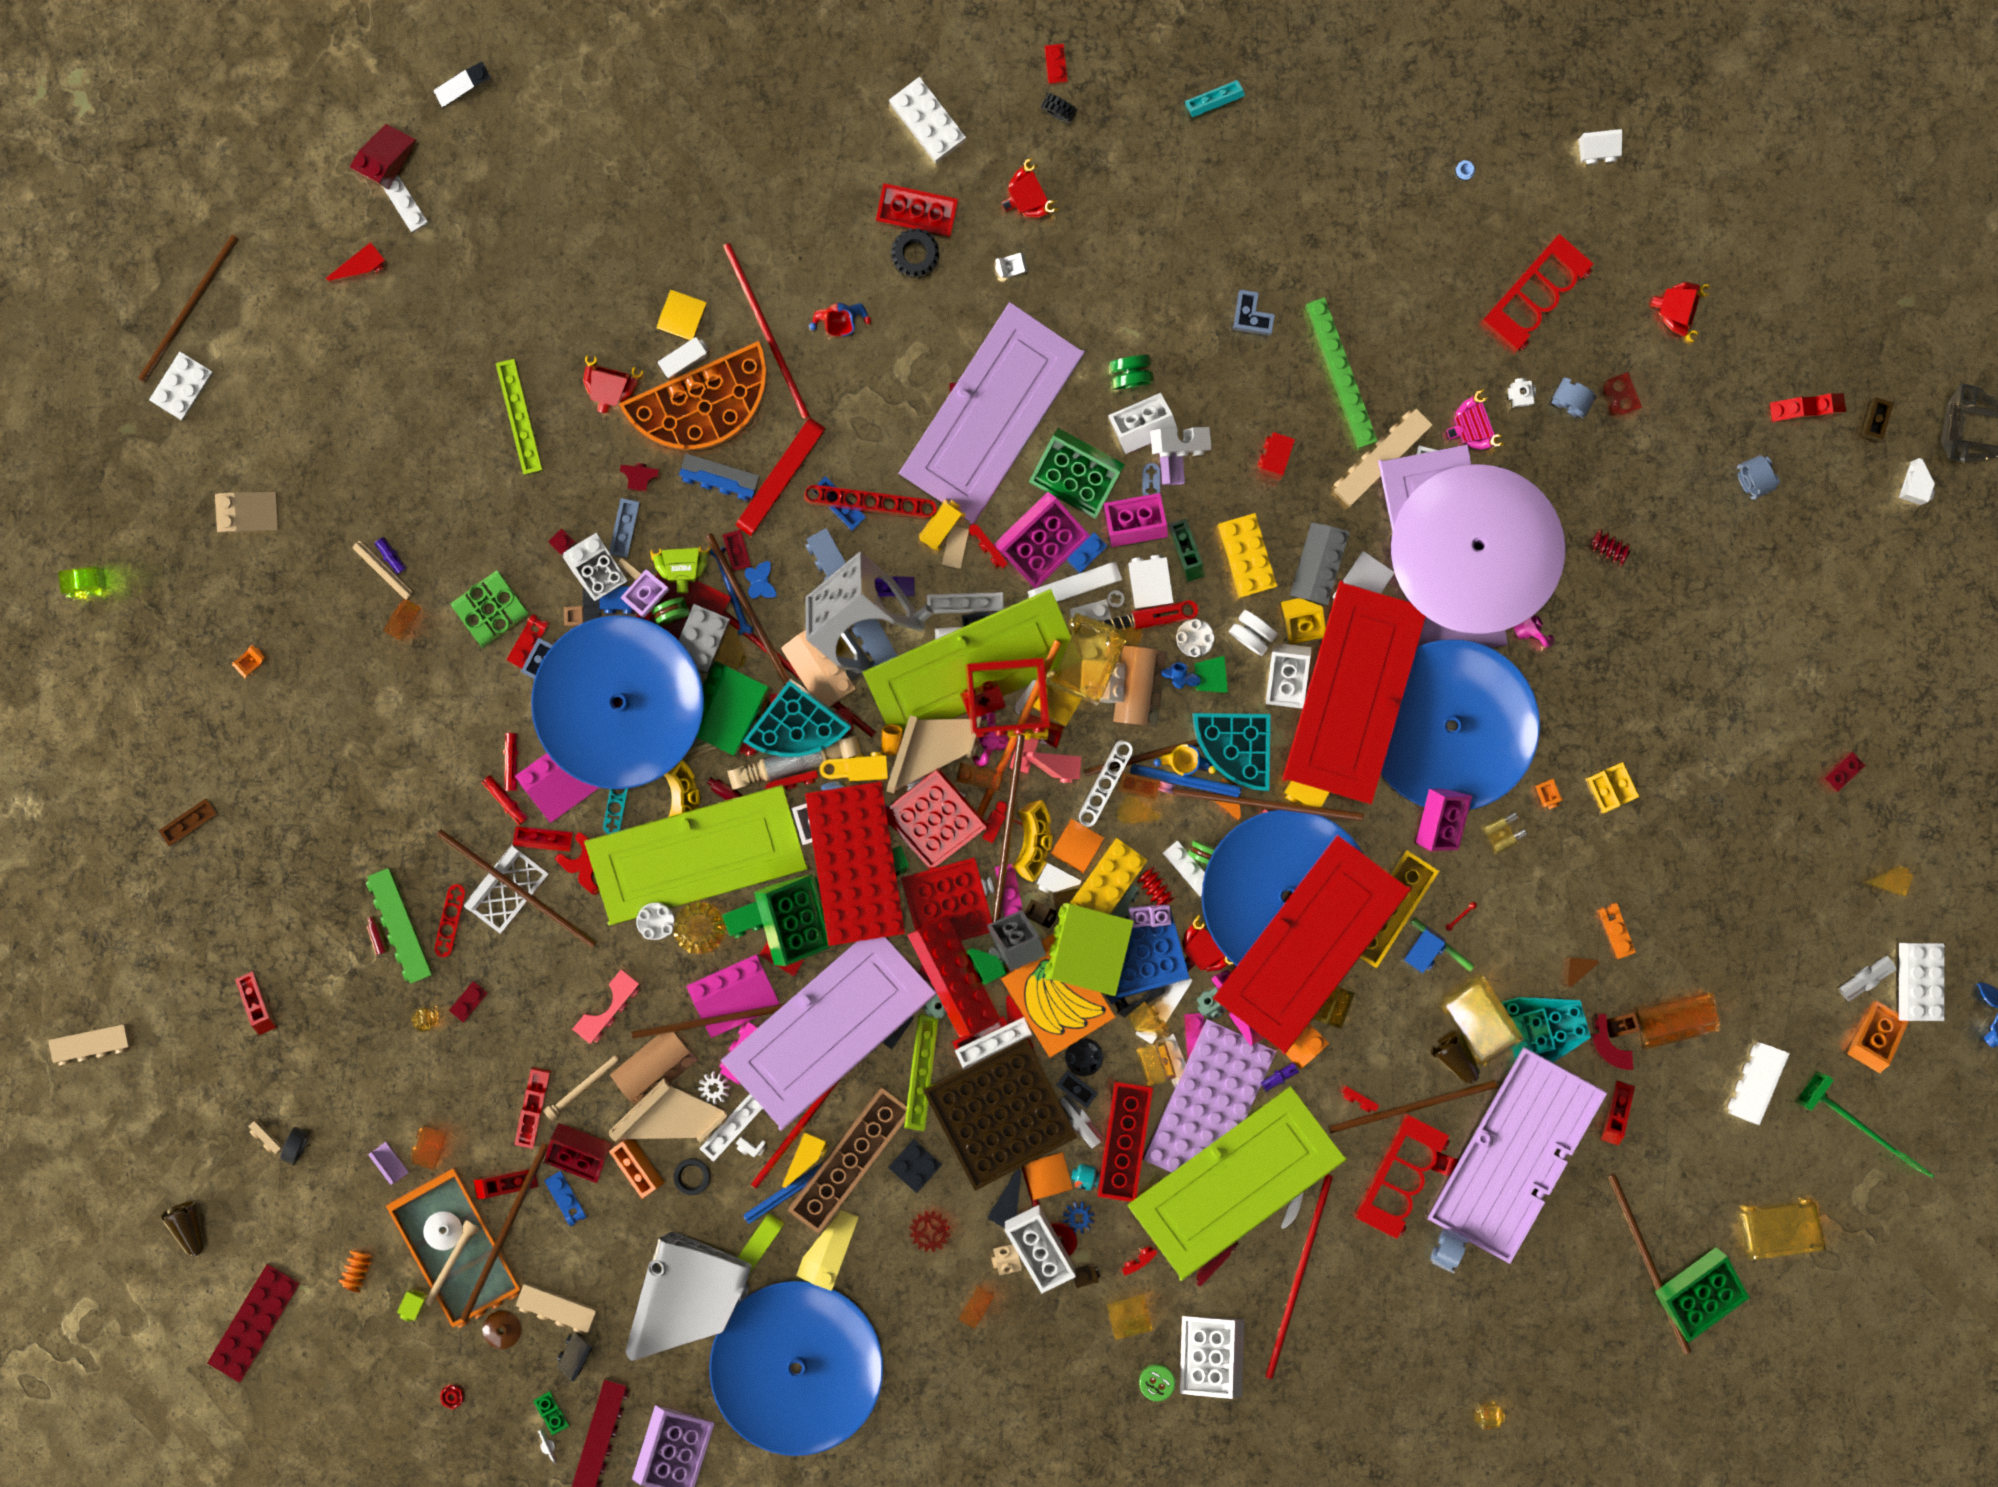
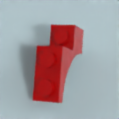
(1808, 407)

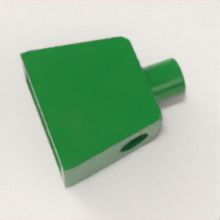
(1211, 675)

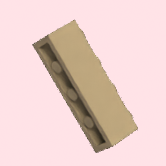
(90, 1043)
(556, 1307)

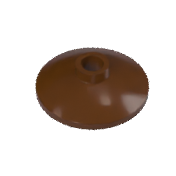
(508, 1322)

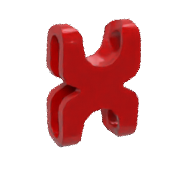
(580, 865)

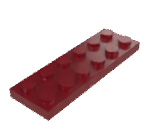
(253, 1323)

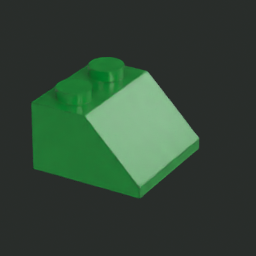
(986, 965)

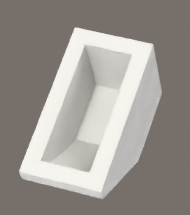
(1055, 879)

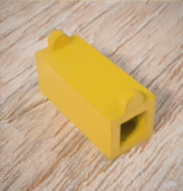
(941, 524)

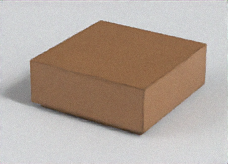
(573, 616)

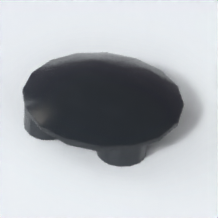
(1084, 1057)

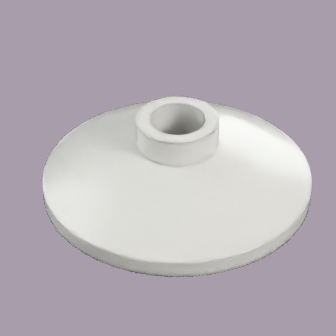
(452, 1235)

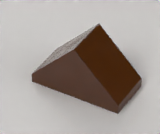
(1577, 969)
(1623, 1024)

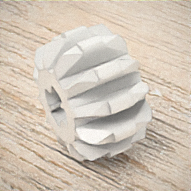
(711, 1082)

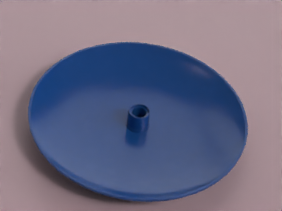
(578, 692)
(1494, 721)
(1255, 868)
(787, 1408)

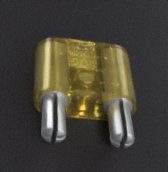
(1501, 834)

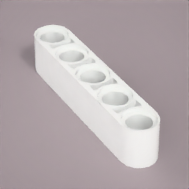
(1081, 582)
(1122, 759)

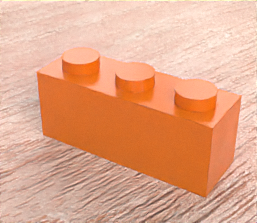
(636, 1167)

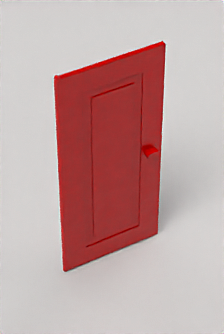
(1355, 693)
(1311, 944)

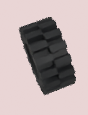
(1058, 108)

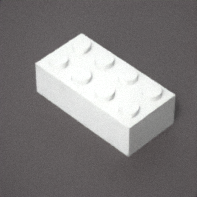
(927, 120)
(1921, 981)
(1040, 1249)

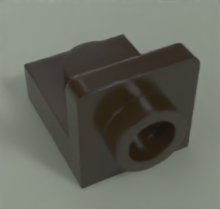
(1040, 913)
(1086, 1275)

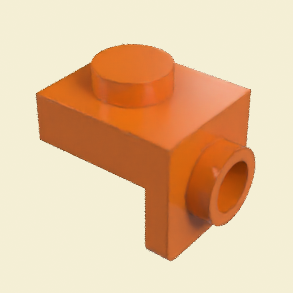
(249, 661)
(1548, 794)

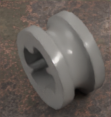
(1115, 605)
(987, 886)

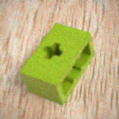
(412, 1305)

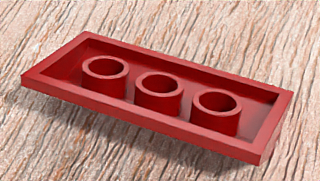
(916, 209)

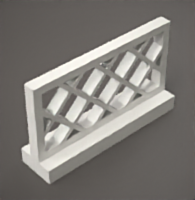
(490, 882)

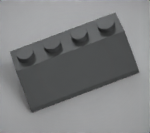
(1319, 563)

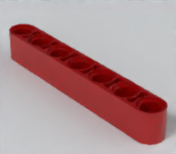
(780, 476)
(879, 499)

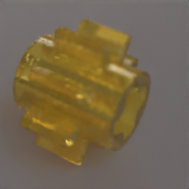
(423, 1019)

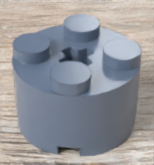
(1574, 397)
(1758, 476)
(1449, 1251)

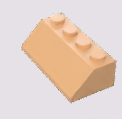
(817, 671)

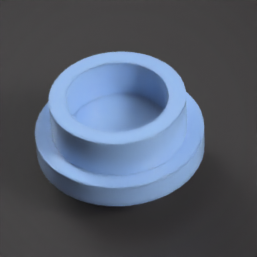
(1465, 169)

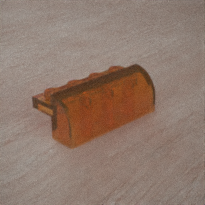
(1678, 1020)

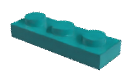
(1214, 98)

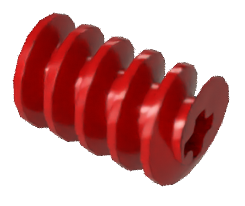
(1155, 887)

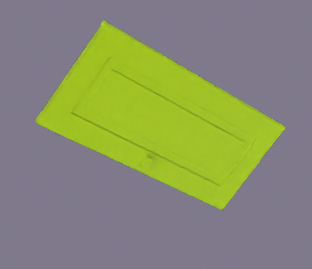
(933, 675)
(696, 854)
(1236, 1183)

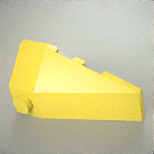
(826, 1255)

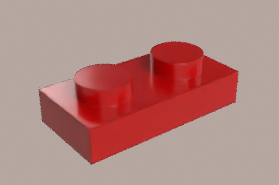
(1056, 64)
(1352, 1095)

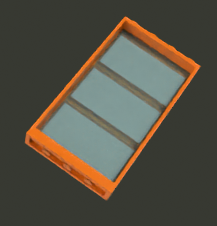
(451, 1195)

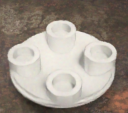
(1195, 638)
(655, 921)

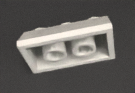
(1136, 421)

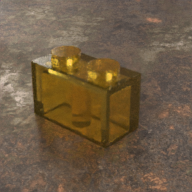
(1156, 1063)

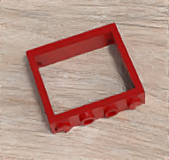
(1037, 663)

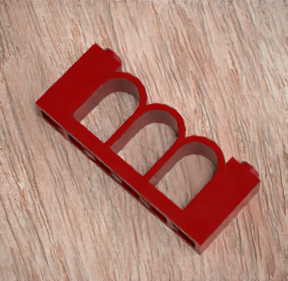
(1566, 256)
(1379, 1218)

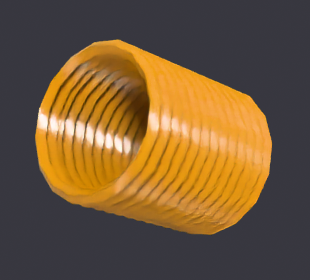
(891, 739)

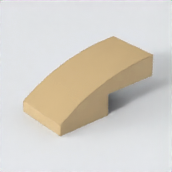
(955, 547)

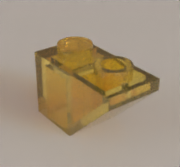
(1147, 1022)

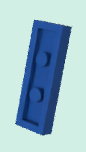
(849, 517)

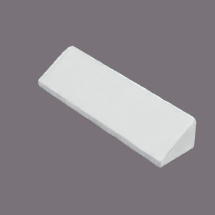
(1167, 1003)

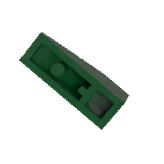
(1187, 550)

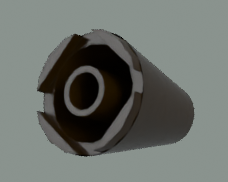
(1456, 1056)
(185, 1227)

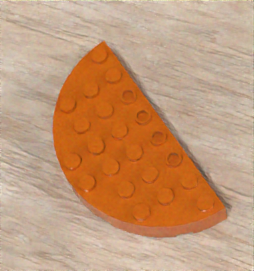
(704, 404)

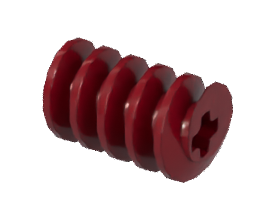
(1610, 547)

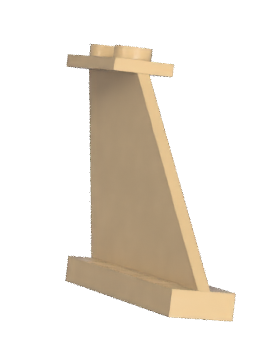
(931, 746)
(669, 1114)

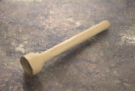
(553, 1111)
(469, 1230)

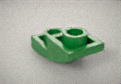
(551, 1413)

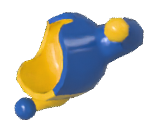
(1185, 760)

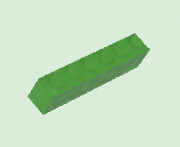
(400, 926)

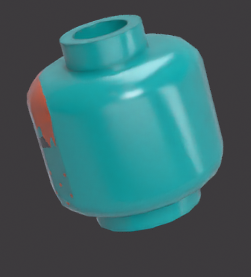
(1085, 1177)

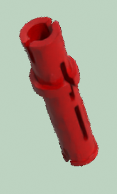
(510, 761)
(507, 803)

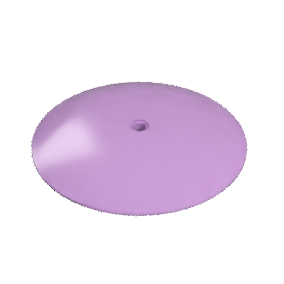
(1472, 587)

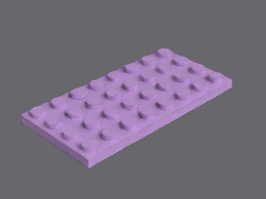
(1209, 1096)

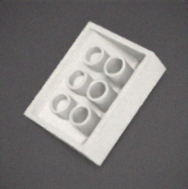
(1758, 1083)
(1212, 1356)

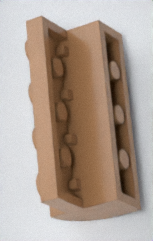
(1141, 686)
(660, 1058)

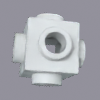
(1518, 399)

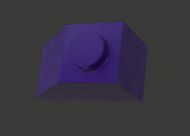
(905, 583)

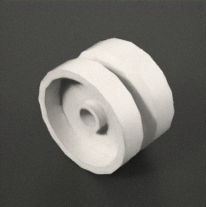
(1254, 630)

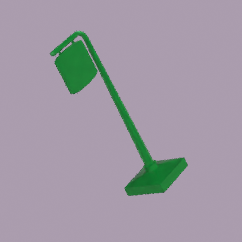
(1816, 1092)

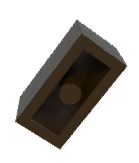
(1877, 419)

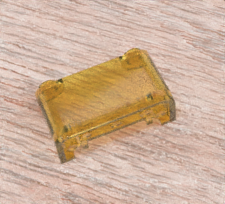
(1088, 659)
(1483, 1020)
(1782, 1230)

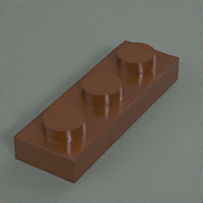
(188, 822)

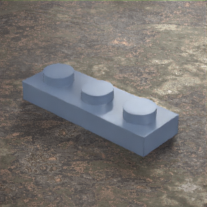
(624, 528)

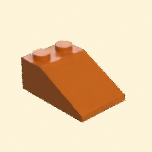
(1878, 1037)

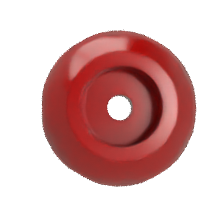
(447, 1401)

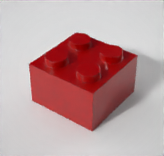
(1276, 456)

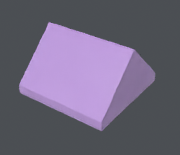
(644, 593)

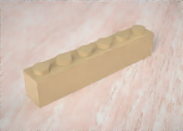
(1392, 447)

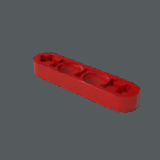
(447, 920)

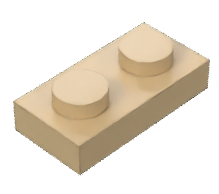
(627, 569)
(259, 1131)

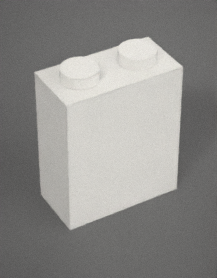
(684, 358)
(1150, 582)

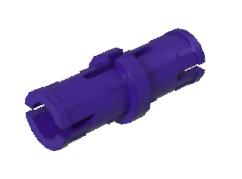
(390, 555)
(1279, 1077)

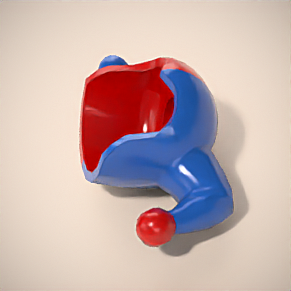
(840, 318)

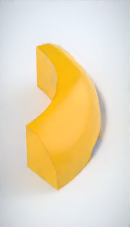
(683, 788)
(1036, 840)

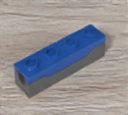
(719, 476)

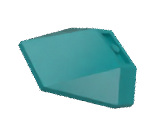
(1548, 1025)

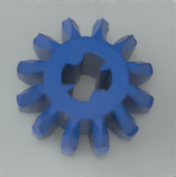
(1085, 1217)

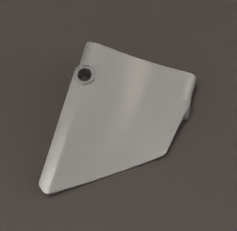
(687, 1296)

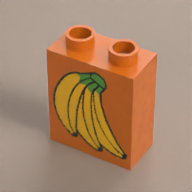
(1055, 1009)

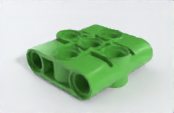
(466, 609)

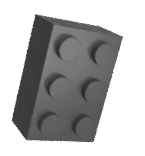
(1016, 940)

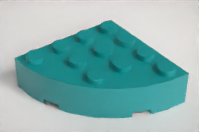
(796, 725)
(1236, 746)

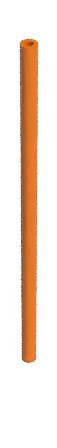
(1022, 720)

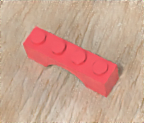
(622, 987)

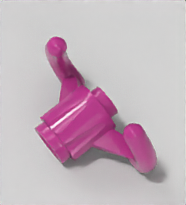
(1533, 628)
(990, 742)

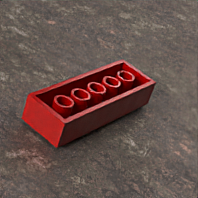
(953, 976)
(1124, 1141)

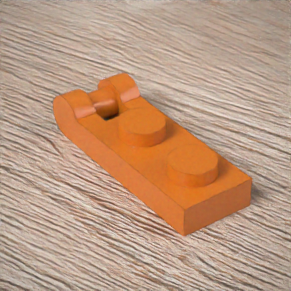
(1617, 931)

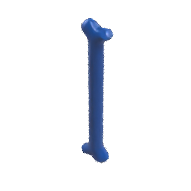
(744, 627)

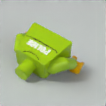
(681, 565)

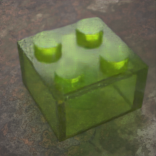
(82, 581)

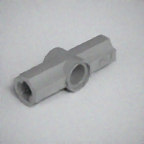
(1867, 978)
(1081, 1122)

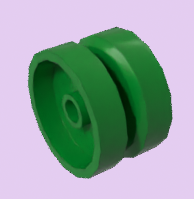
(1130, 372)

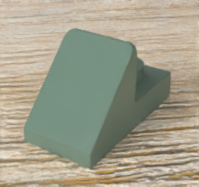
(1122, 908)

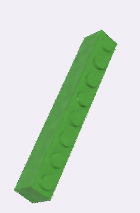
(1341, 373)

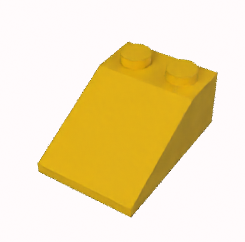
(807, 1154)

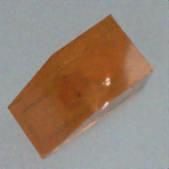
(402, 619)
(979, 776)

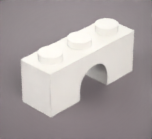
(1166, 441)

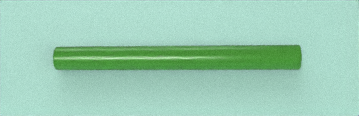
(1450, 950)

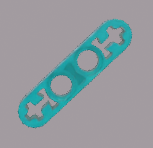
(621, 799)

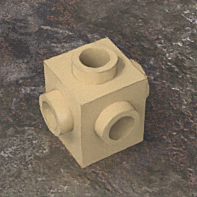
(1006, 1260)

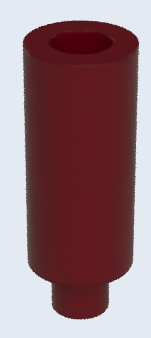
(723, 789)
(377, 936)

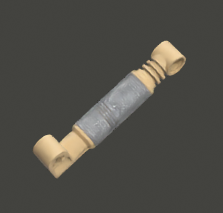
(778, 767)

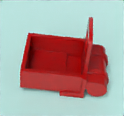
(995, 821)

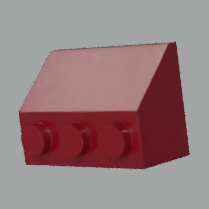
(577, 1153)

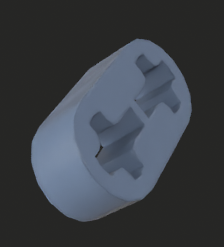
(1146, 479)

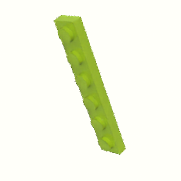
(519, 417)
(921, 1072)

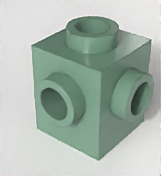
(1208, 1006)
(936, 1011)

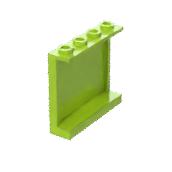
(1088, 949)

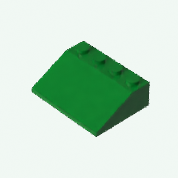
(1076, 473)
(729, 707)
(793, 919)
(1702, 1294)

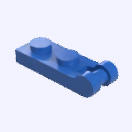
(565, 1198)

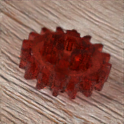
(938, 1229)

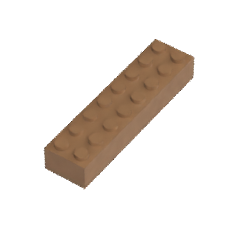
(849, 1160)

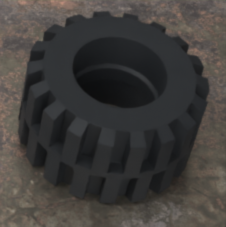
(915, 236)

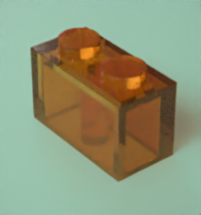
(1138, 785)
(428, 1147)
(976, 1306)

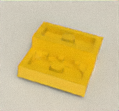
(681, 315)
(1613, 787)

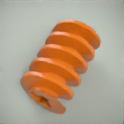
(355, 1270)

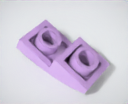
(1150, 915)

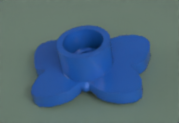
(759, 581)
(1179, 675)

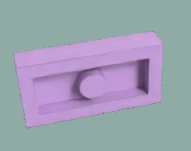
(1172, 470)
(388, 1163)

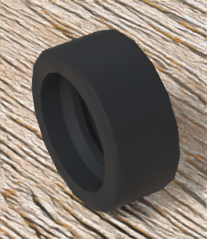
(294, 1146)
(706, 1174)

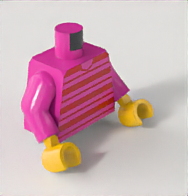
(1473, 424)

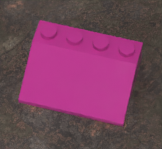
(1041, 540)
(552, 787)
(731, 991)

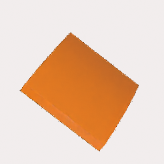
(1077, 845)
(1048, 1176)

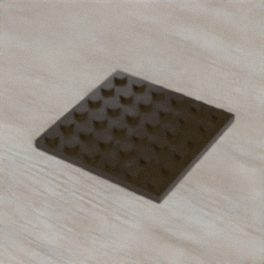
(999, 1113)

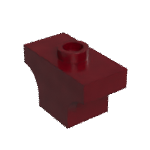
(639, 476)

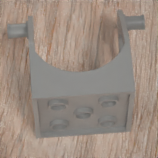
(850, 598)

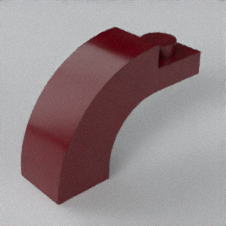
(1605, 1049)

